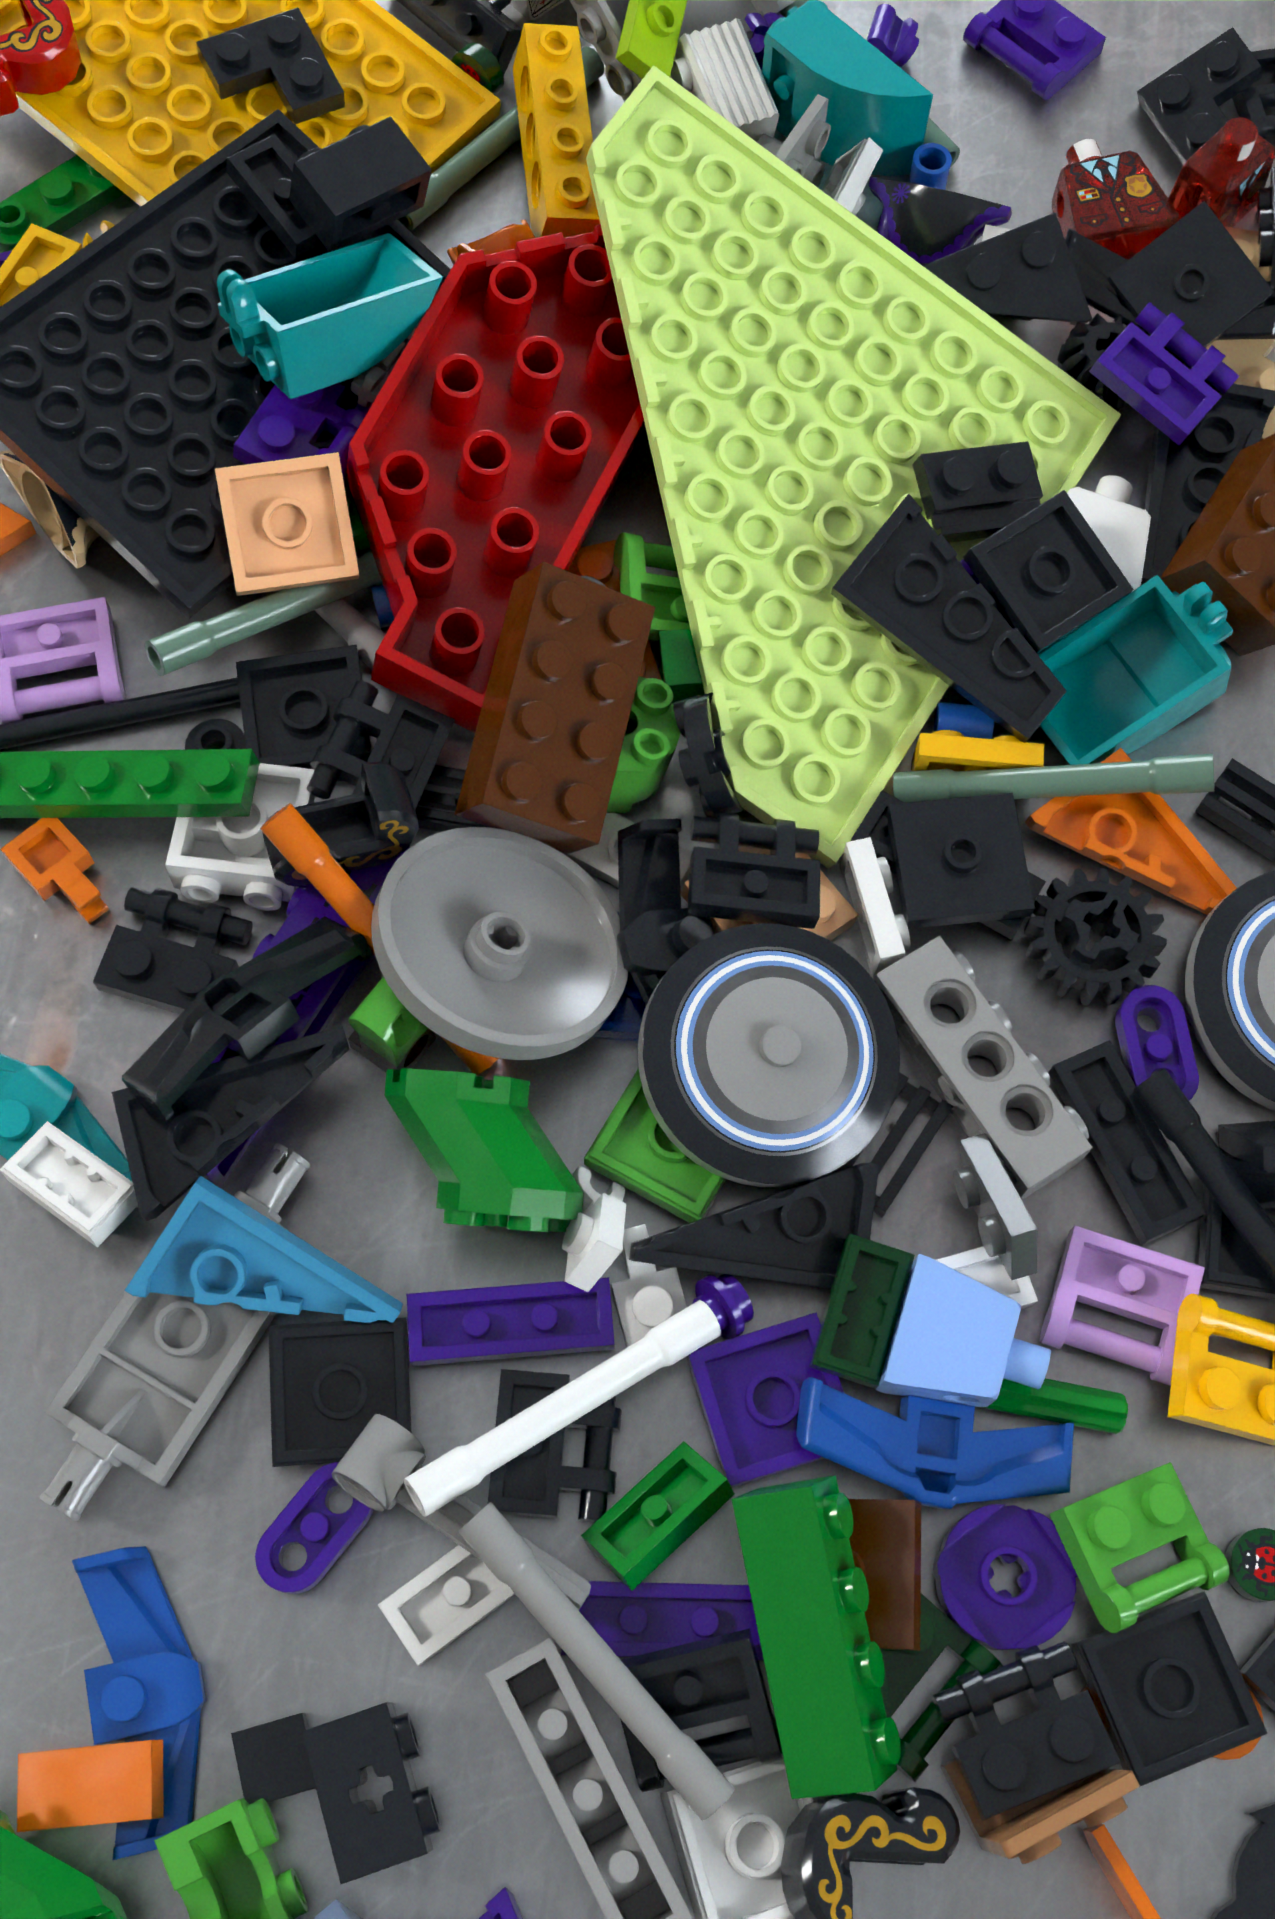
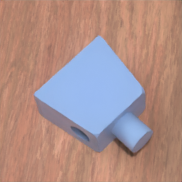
(957, 1340)

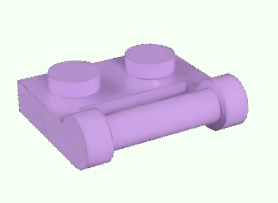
(57, 641)
(1123, 1282)

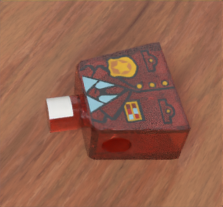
(1226, 171)
(1111, 199)

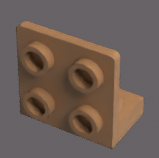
(1033, 1826)

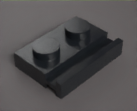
(977, 489)

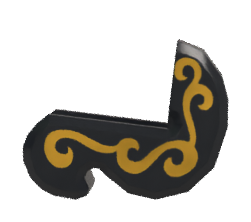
(358, 827)
(830, 1833)

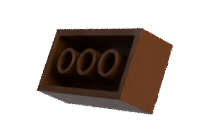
(556, 709)

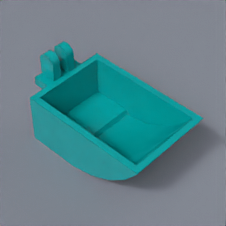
(866, 90)
(327, 313)
(1137, 671)

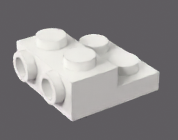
(229, 852)

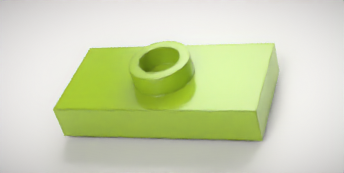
(650, 35)

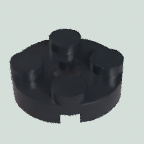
(704, 759)

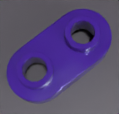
(1166, 1048)
(312, 1524)

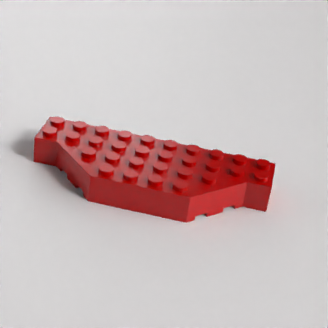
(491, 455)

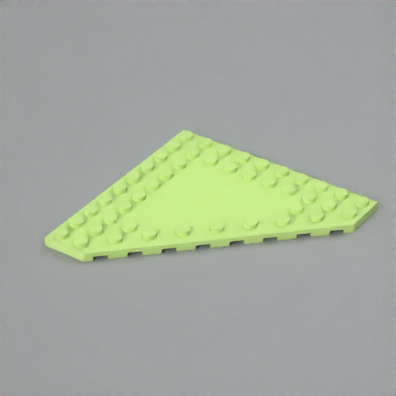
(783, 400)

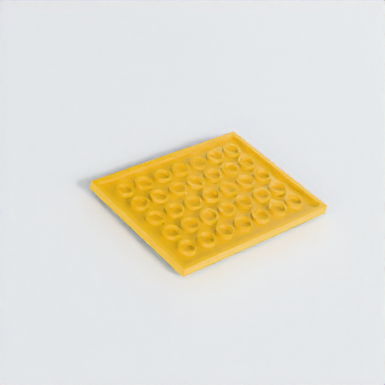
(152, 115)

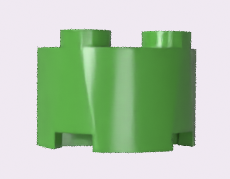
(646, 747)
(229, 1868)

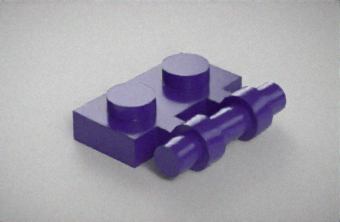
(1159, 383)
(291, 427)

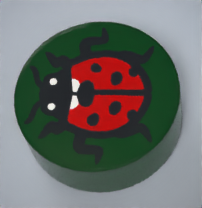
(481, 66)
(1253, 1564)

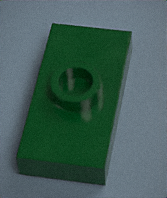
(862, 1311)

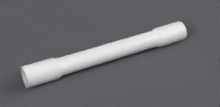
(470, 1463)

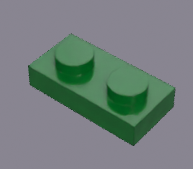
(658, 1515)

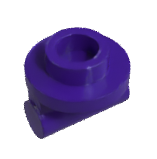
(893, 35)

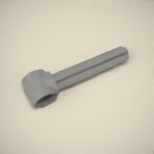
(375, 1477)

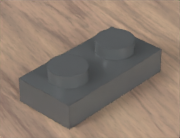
(1003, 1218)

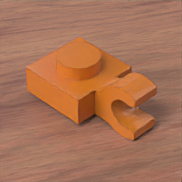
(54, 861)

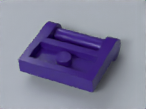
(1036, 41)

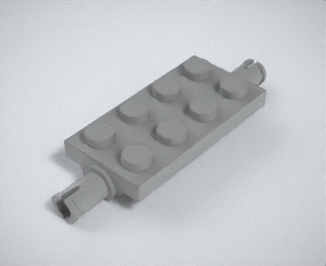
(159, 1370)

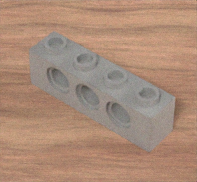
(980, 1103)
(585, 1787)

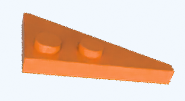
(1138, 839)

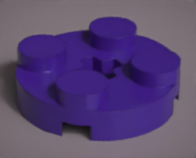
(996, 1617)

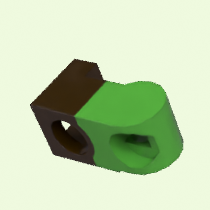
(388, 1031)

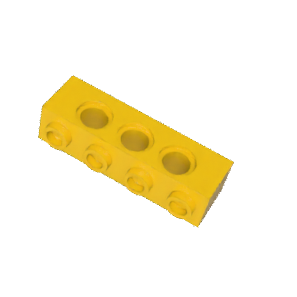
(554, 130)

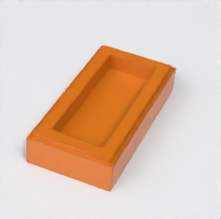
(90, 1785)

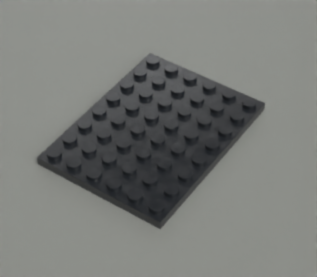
(130, 377)

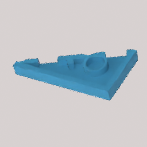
(236, 1255)

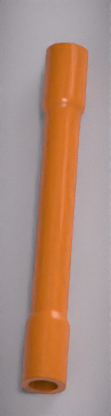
(313, 859)

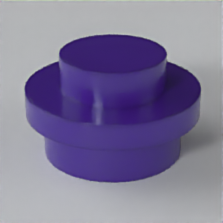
(727, 1301)

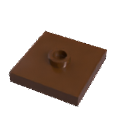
(889, 1553)

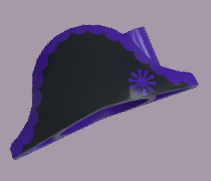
(932, 221)

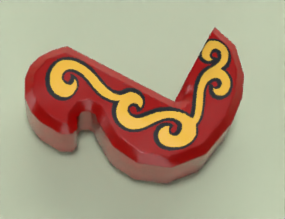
(38, 56)

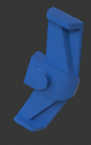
(933, 1448)
(151, 1686)

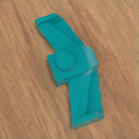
(41, 1095)

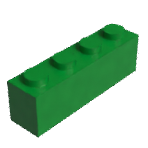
(816, 1638)

